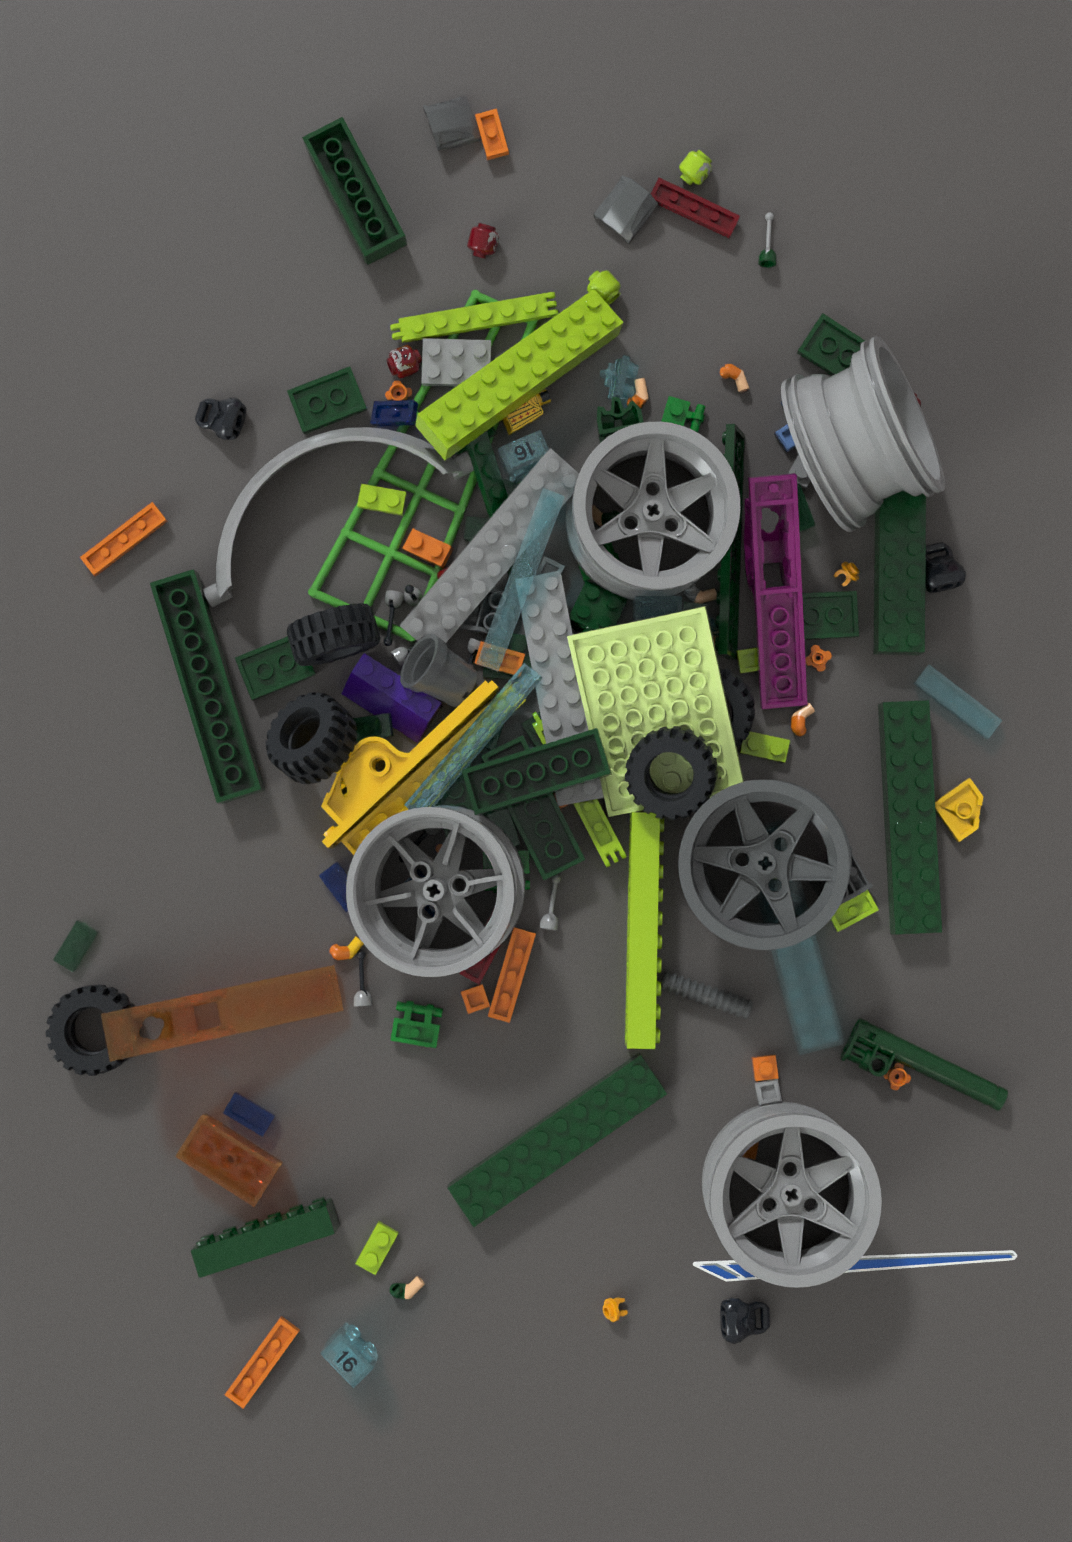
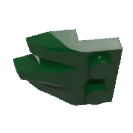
(617, 418)

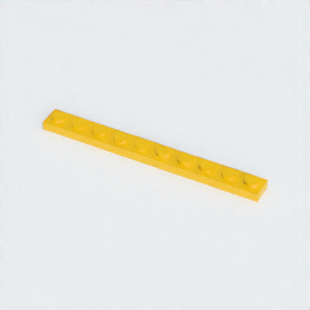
(395, 801)

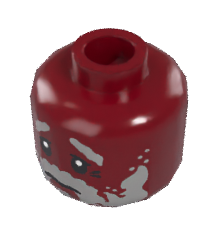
(483, 240)
(403, 361)

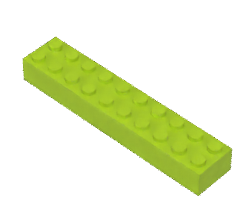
(518, 374)
(643, 931)

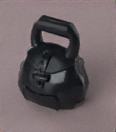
(225, 417)
(942, 571)
(739, 1319)

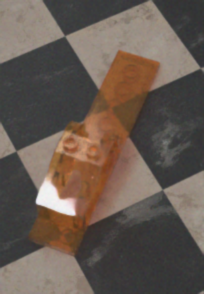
(239, 1011)

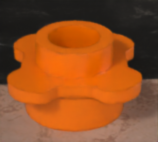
(396, 387)
(818, 664)
(903, 1078)

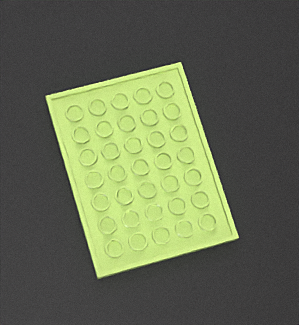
(649, 679)

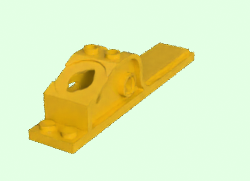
(368, 787)

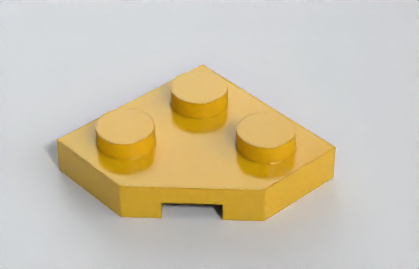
(960, 809)

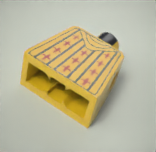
(527, 412)

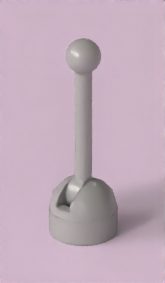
(550, 921)

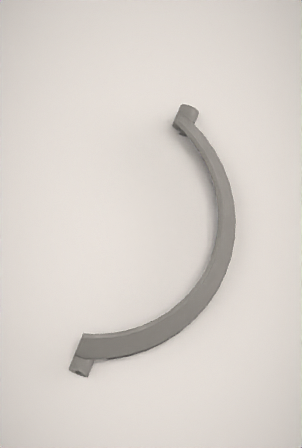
(221, 590)

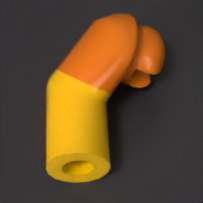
(346, 952)

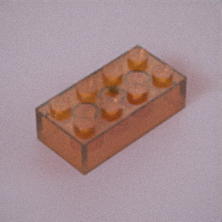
(208, 1151)

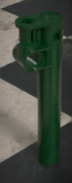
(876, 1043)

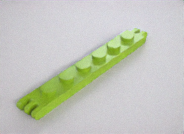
(475, 317)
(592, 817)

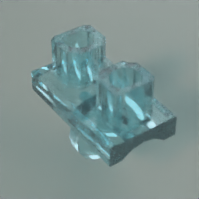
(616, 376)

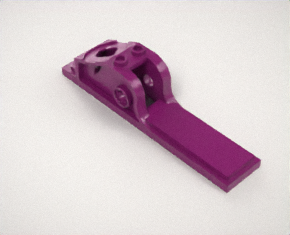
(776, 608)

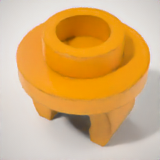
(850, 571)
(611, 1309)

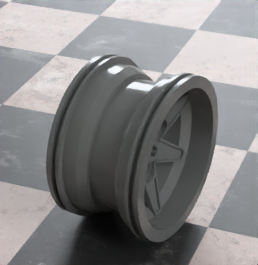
(754, 877)

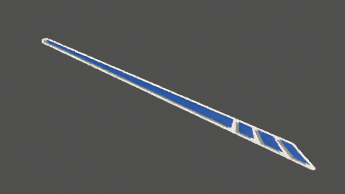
(732, 1271)

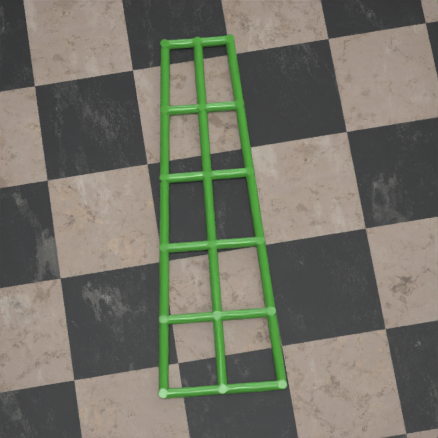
(418, 493)

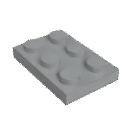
(453, 360)

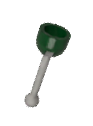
(767, 256)

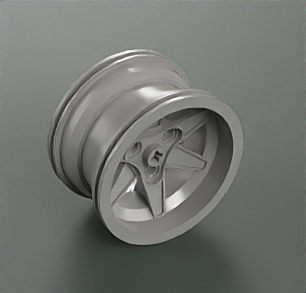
(862, 435)
(655, 442)
(367, 900)
(851, 1231)

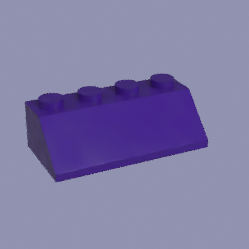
(381, 692)

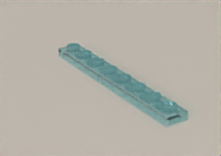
(520, 579)
(475, 738)

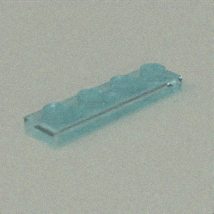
(957, 701)

